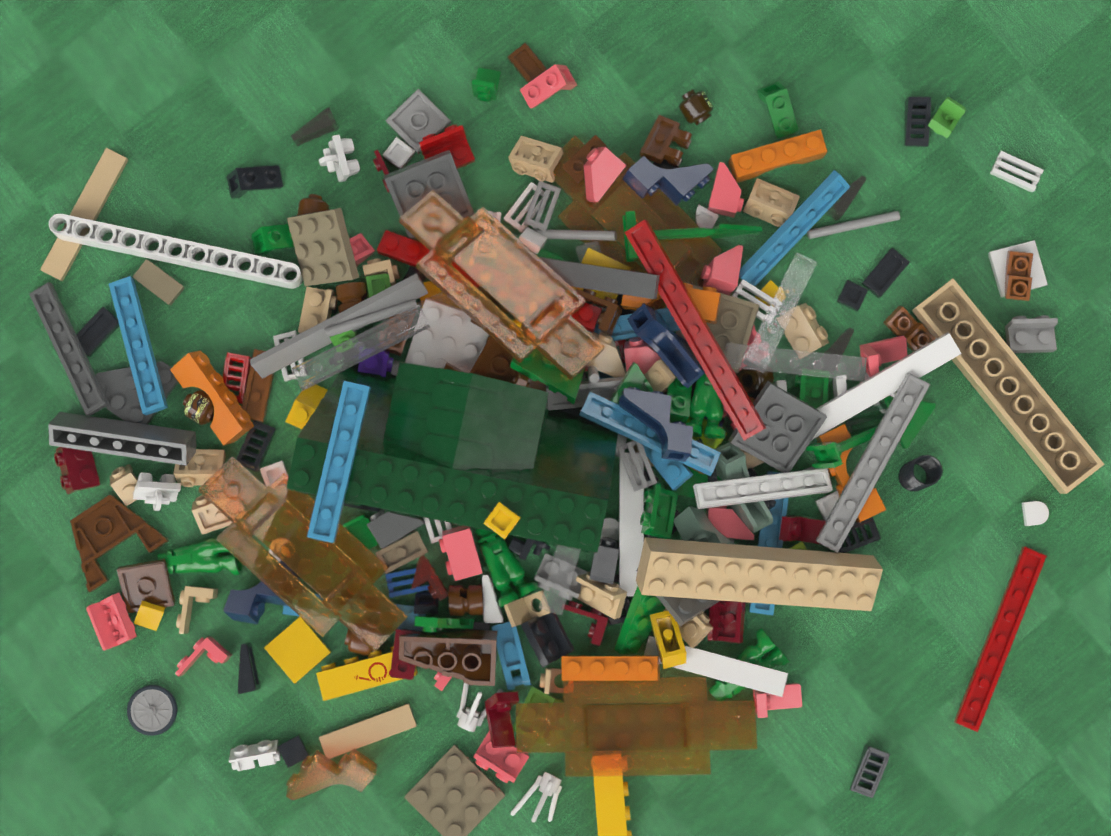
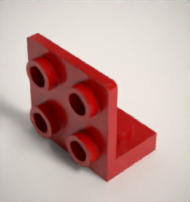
(451, 139)

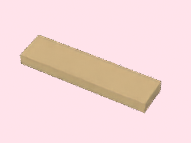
(368, 731)

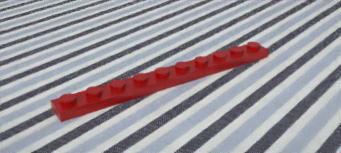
(412, 251)
(696, 330)

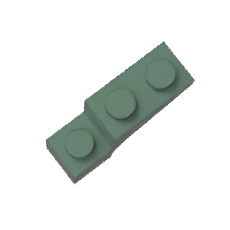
(733, 466)
(696, 526)

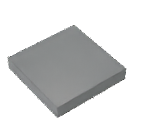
(417, 119)

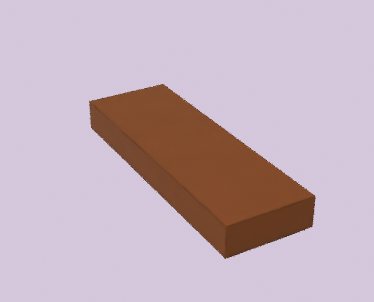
(257, 393)

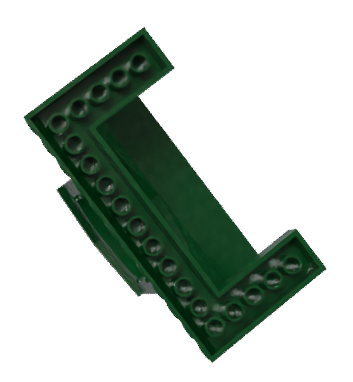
(459, 446)

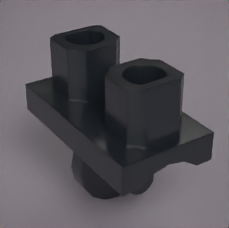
(523, 548)

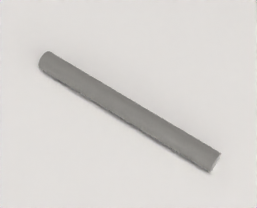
(854, 224)
(579, 234)
(370, 318)

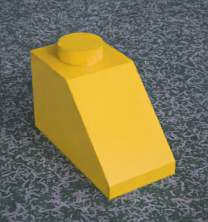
(305, 405)
(668, 639)

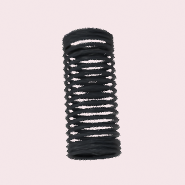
(930, 465)

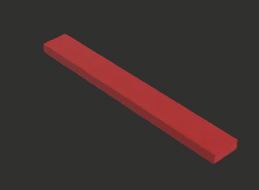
(1000, 639)

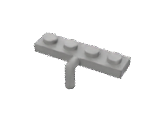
(601, 387)

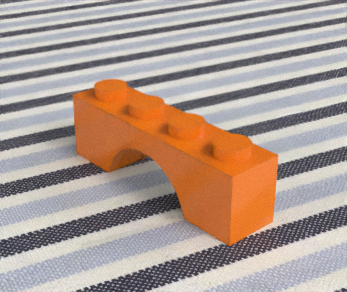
(794, 150)
(706, 300)
(229, 418)
(874, 503)
(610, 668)

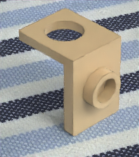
(522, 609)
(547, 680)

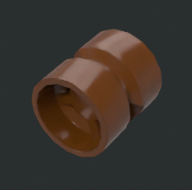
(350, 294)
(466, 600)

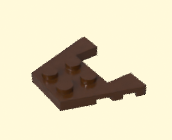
(492, 362)
(103, 529)

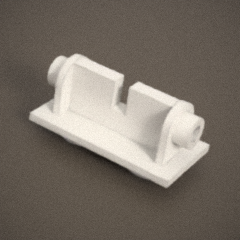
(243, 756)

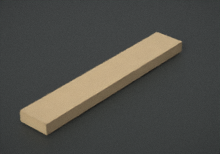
(87, 207)

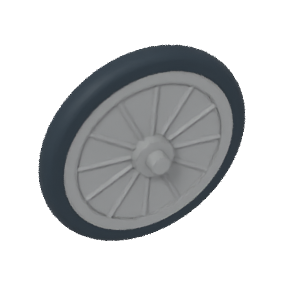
(152, 710)

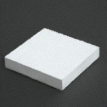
(998, 262)

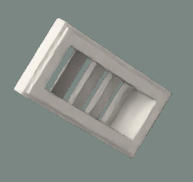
(491, 609)

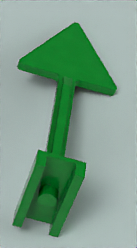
(720, 231)
(829, 452)

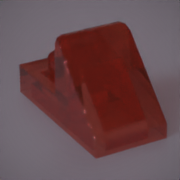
(426, 572)

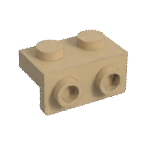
(804, 331)

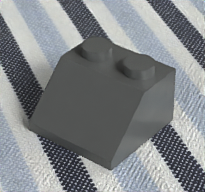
(392, 526)

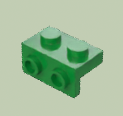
(812, 389)
(659, 512)

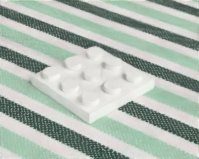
(448, 339)

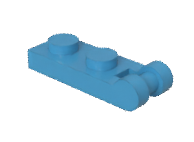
(511, 655)

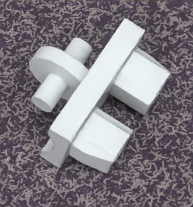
(335, 158)
(156, 492)

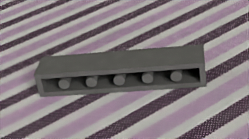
(122, 438)

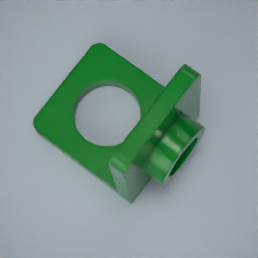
(360, 530)

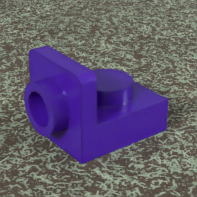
(377, 364)

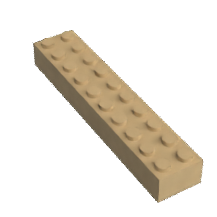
(1009, 388)
(758, 574)

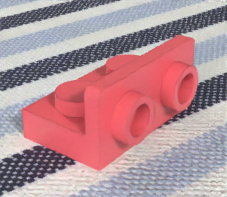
(501, 760)

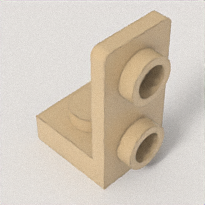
(186, 599)

